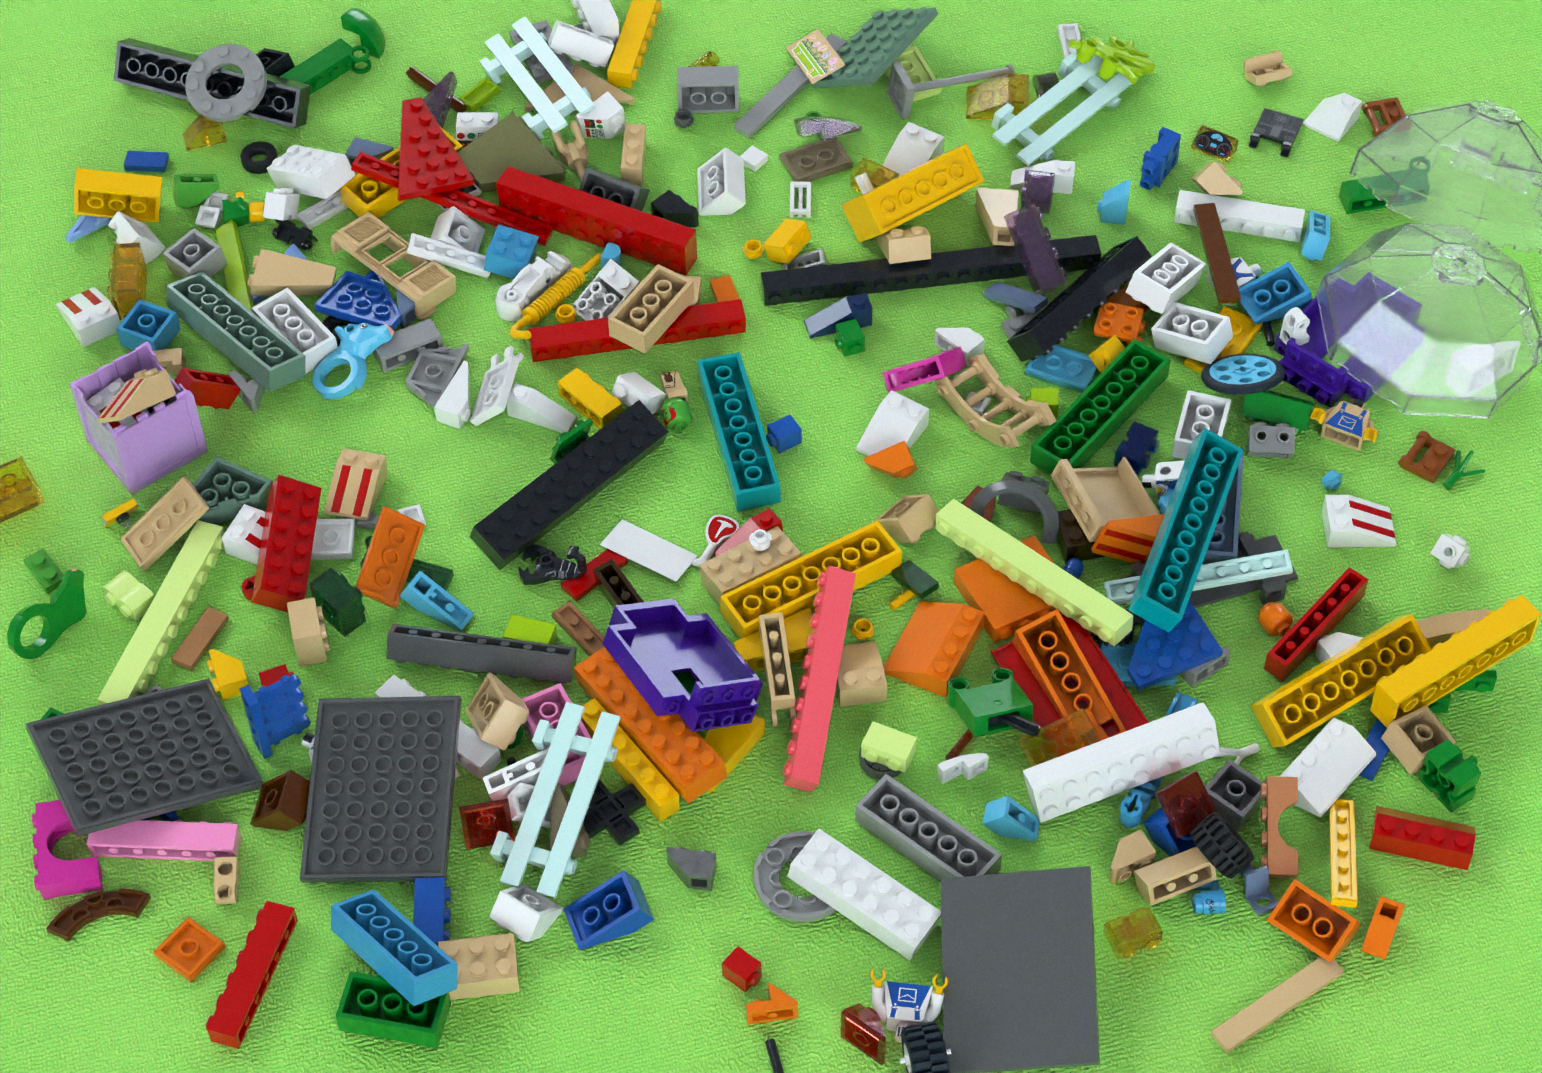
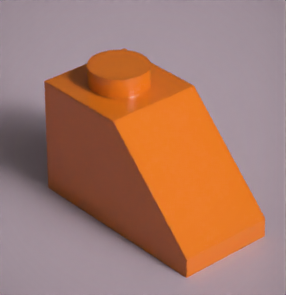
(893, 461)

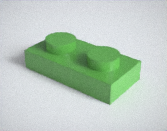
(44, 570)

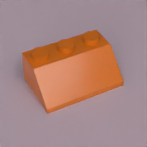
(1314, 921)

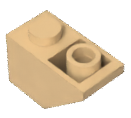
(1131, 854)

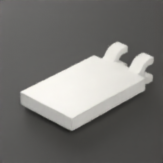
(496, 386)

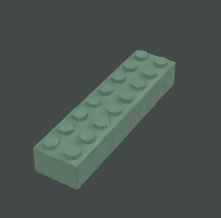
(236, 331)

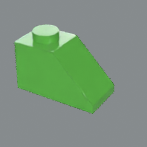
(193, 188)

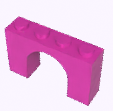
(55, 875)

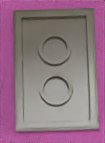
(816, 160)

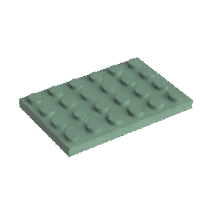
(877, 46)

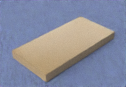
(164, 523)

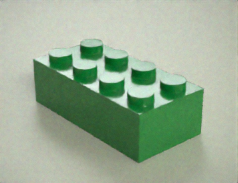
(379, 1010)

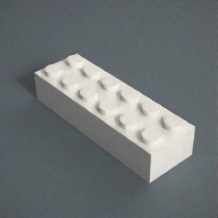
(864, 894)

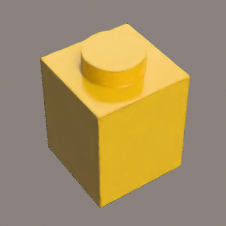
(1106, 353)

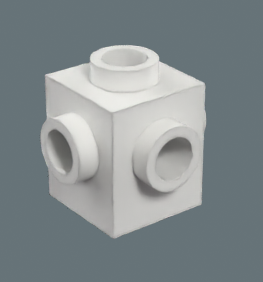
(1451, 551)

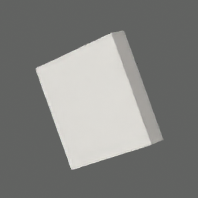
(334, 539)

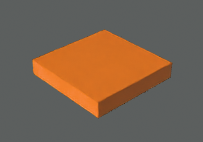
(189, 949)

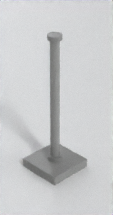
(902, 90)

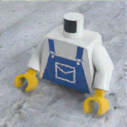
(906, 1003)

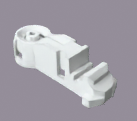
(529, 285)

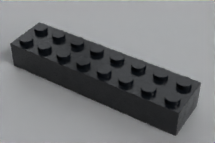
(1079, 300)

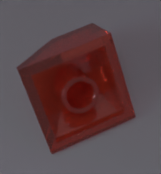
(864, 1030)

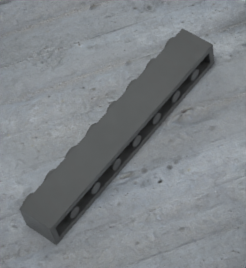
(481, 653)

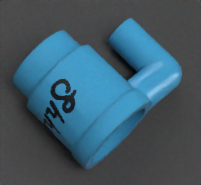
(1209, 901)

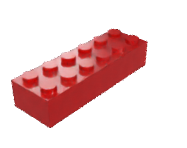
(286, 543)

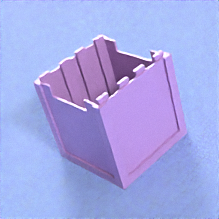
(154, 443)

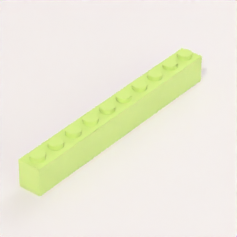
(1034, 572)
(165, 614)

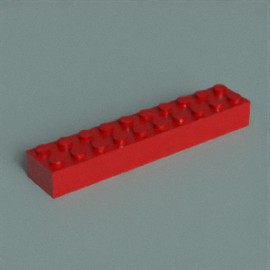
(599, 220)

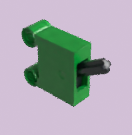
(993, 706)

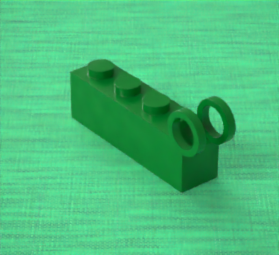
(328, 65)
(1357, 198)

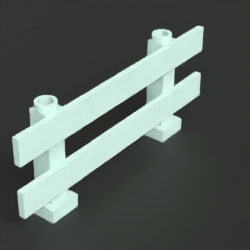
(510, 61)
(1074, 75)
(560, 743)

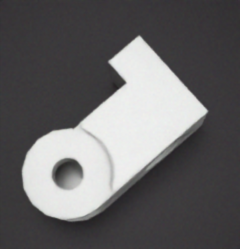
(1295, 326)

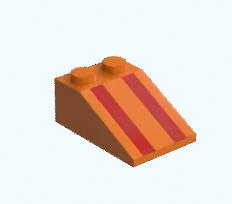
(1128, 538)

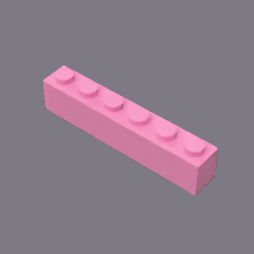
(167, 840)

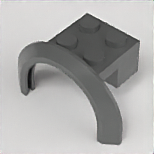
(1024, 494)

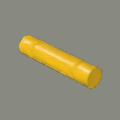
(901, 599)

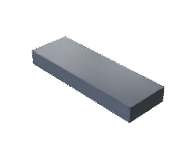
(1016, 297)

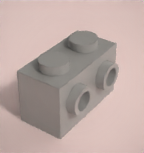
(1271, 441)

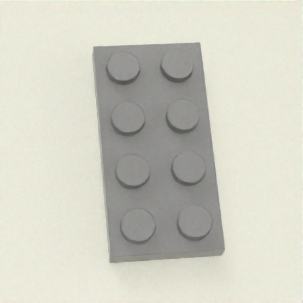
(536, 69)

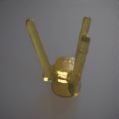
(708, 59)

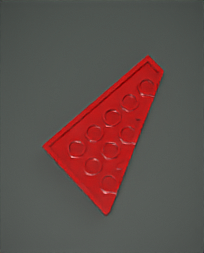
(426, 156)

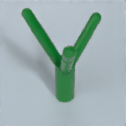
(1457, 474)

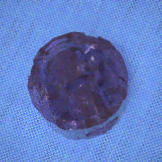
(1038, 190)

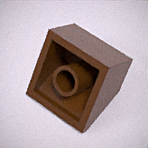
(282, 802)

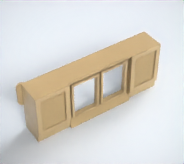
(425, 284)

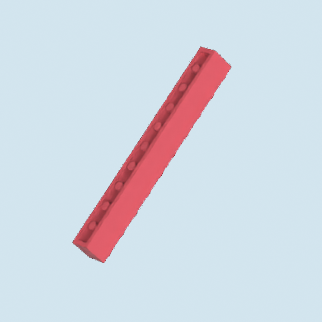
(819, 679)

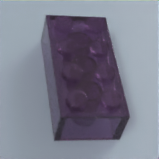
(1035, 249)

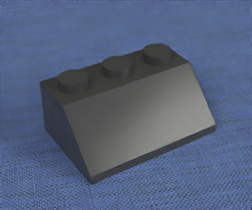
(614, 188)

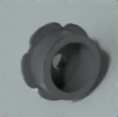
(683, 118)

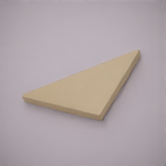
(595, 85)

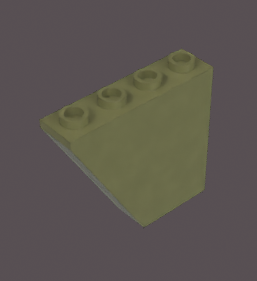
(513, 146)

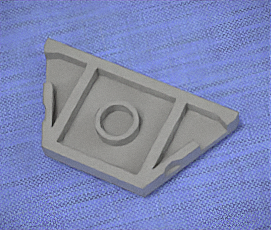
(434, 371)

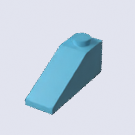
(1316, 236)
(436, 602)

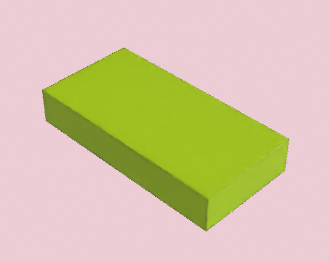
(480, 94)

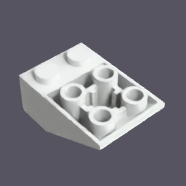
(605, 292)

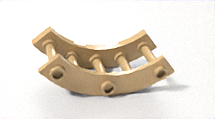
(1029, 412)

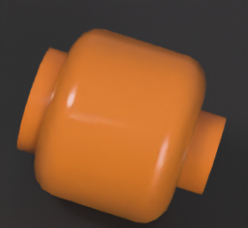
(1275, 619)

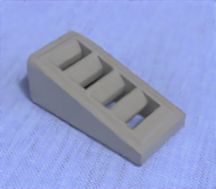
(810, 259)

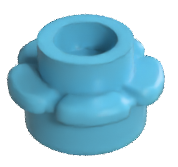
(1332, 480)

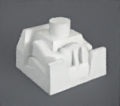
(134, 231)

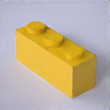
(589, 398)

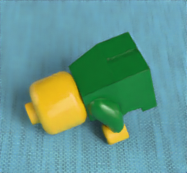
(241, 211)

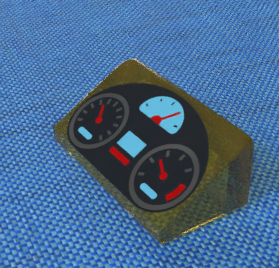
(1215, 143)

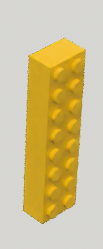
(793, 587)
(1455, 660)
(1338, 681)

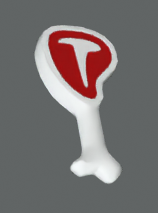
(717, 532)

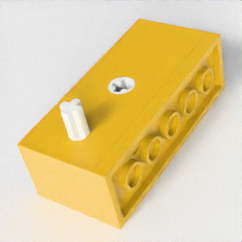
(911, 193)

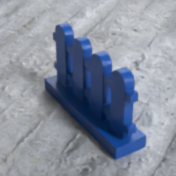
(275, 712)

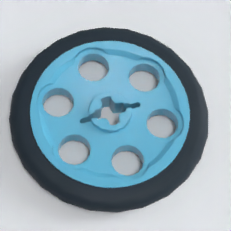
(1243, 374)

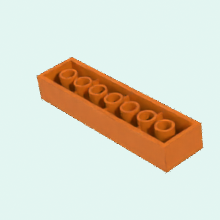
(665, 740)

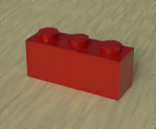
(209, 387)

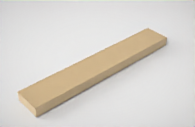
(1276, 1003)

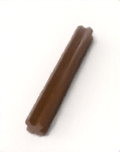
(428, 84)

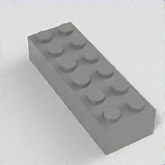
(924, 833)

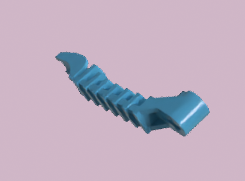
(1143, 794)

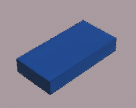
(146, 161)

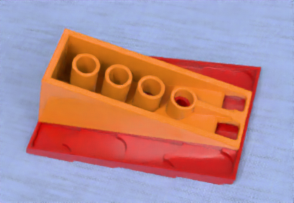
(1080, 682)

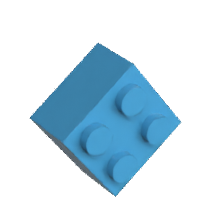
(510, 251)
(148, 324)

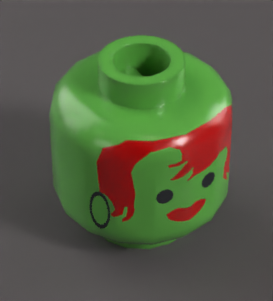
(676, 414)

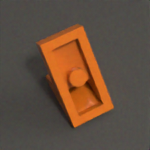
(777, 1008)

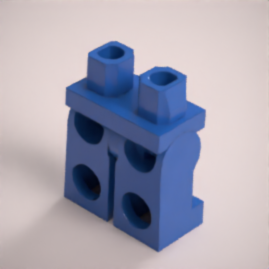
(1160, 159)

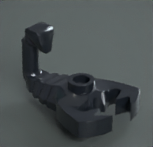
(551, 567)

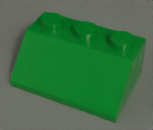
(1278, 409)

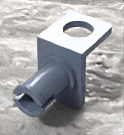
(1258, 888)

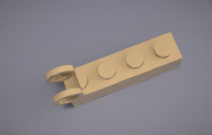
(777, 665)

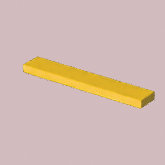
(1342, 853)

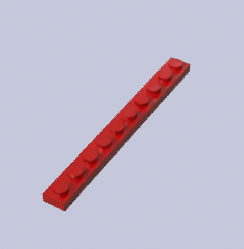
(466, 203)

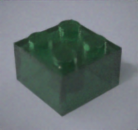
(339, 601)

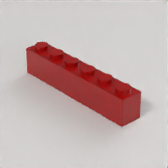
(1315, 623)
(252, 974)

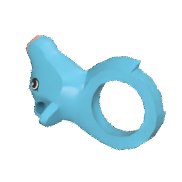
(355, 345)

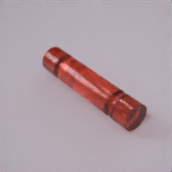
(960, 745)

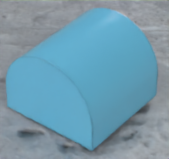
(612, 252)

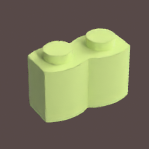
(129, 595)

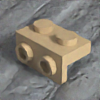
(1266, 68)

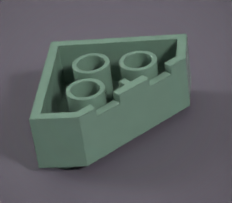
(227, 488)

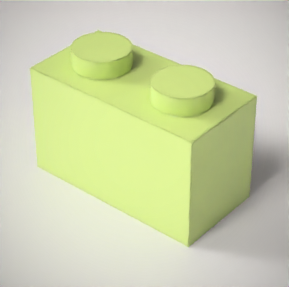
(888, 747)

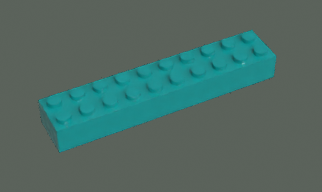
(1186, 530)

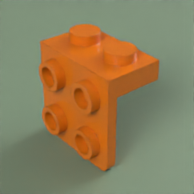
(1120, 321)

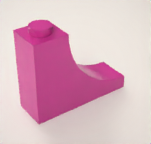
(925, 370)

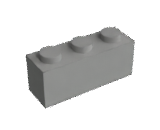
(407, 344)

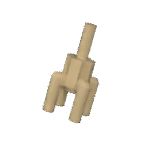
(574, 152)

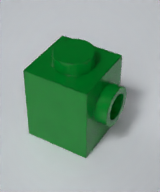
(849, 338)

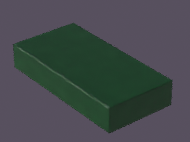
(915, 579)

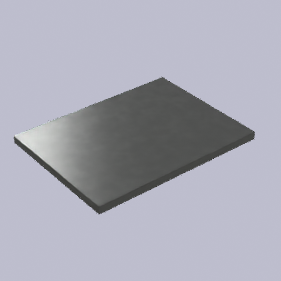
(143, 756)
(381, 789)
(1019, 971)

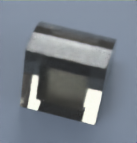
(1044, 82)

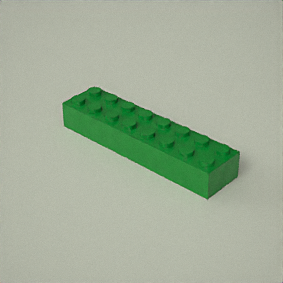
(1101, 408)

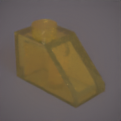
(203, 133)

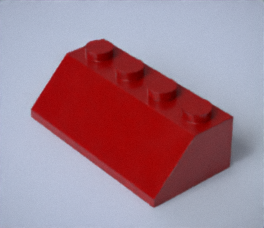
(1422, 838)

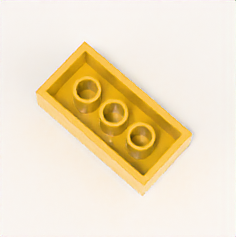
(106, 192)

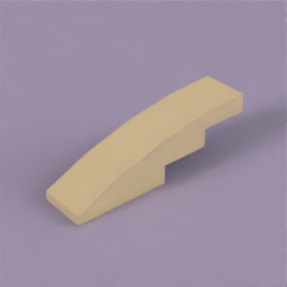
(1443, 626)

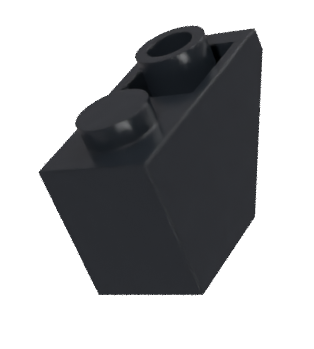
(675, 209)

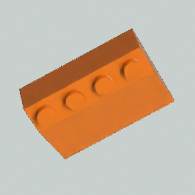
(935, 645)

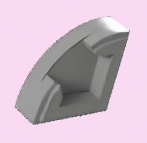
(370, 524)

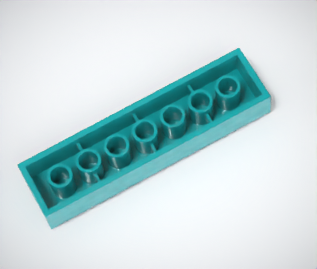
(738, 431)

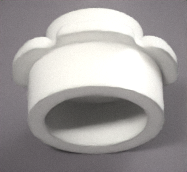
(760, 540)

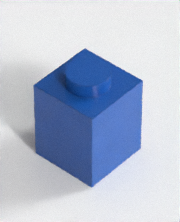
(784, 434)

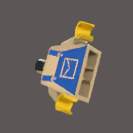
(1346, 424)

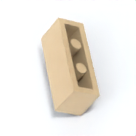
(634, 153)
(1174, 876)

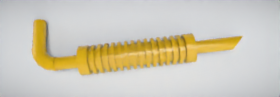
(552, 297)

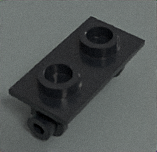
(287, 230)

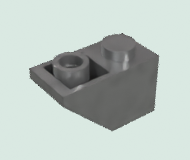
(693, 867)

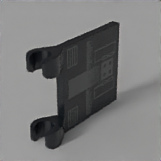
(1276, 128)

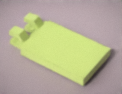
(917, 71)

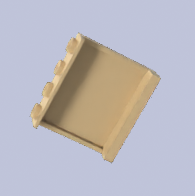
(1102, 495)

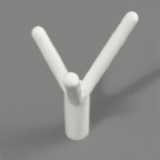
(1239, 753)

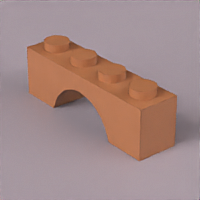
(1279, 857)

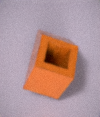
(1382, 927)

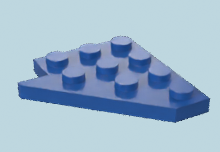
(360, 300)
(1166, 654)

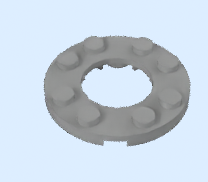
(226, 109)
(769, 889)

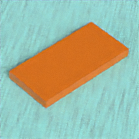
(389, 557)

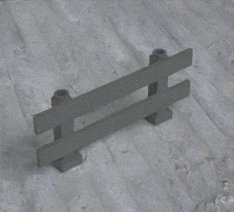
(1271, 588)

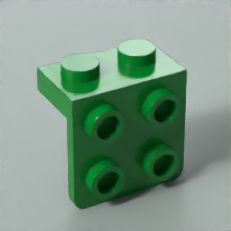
(569, 441)

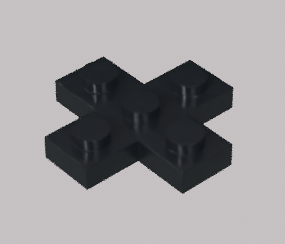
(613, 811)

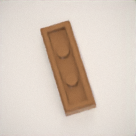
(579, 628)
(200, 638)

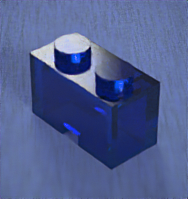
(1138, 448)

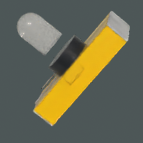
(120, 515)

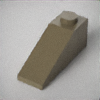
(558, 807)

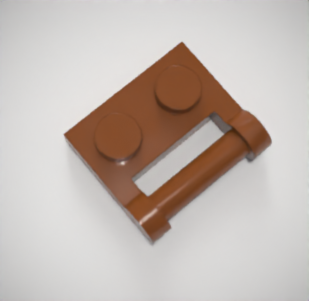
(1390, 111)
(1432, 462)

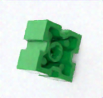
(1450, 775)

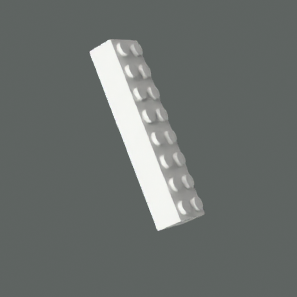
(1122, 762)

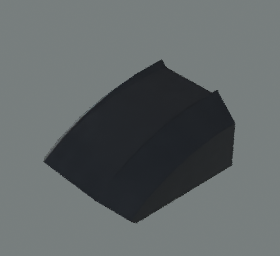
(275, 62)

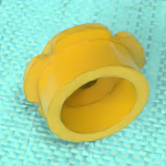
(753, 249)
(565, 314)
(863, 624)

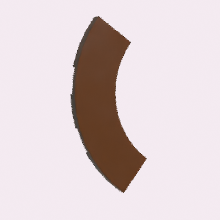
(96, 906)

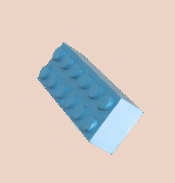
(394, 947)

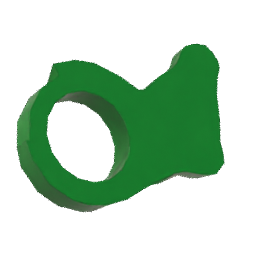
(64, 609)

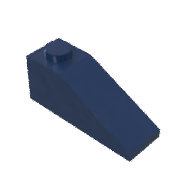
(846, 309)

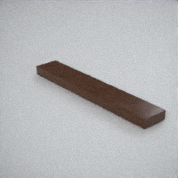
(1216, 253)

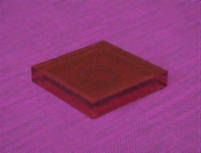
(1186, 803)

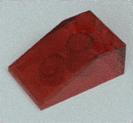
(483, 822)

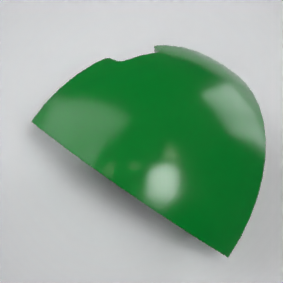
(366, 26)

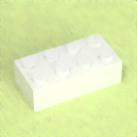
(311, 171)
(1165, 278)
(298, 326)

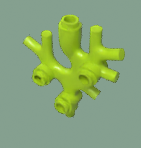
(1135, 61)

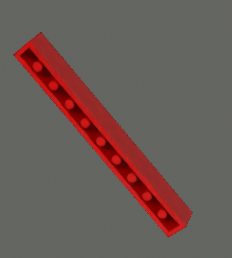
(593, 335)

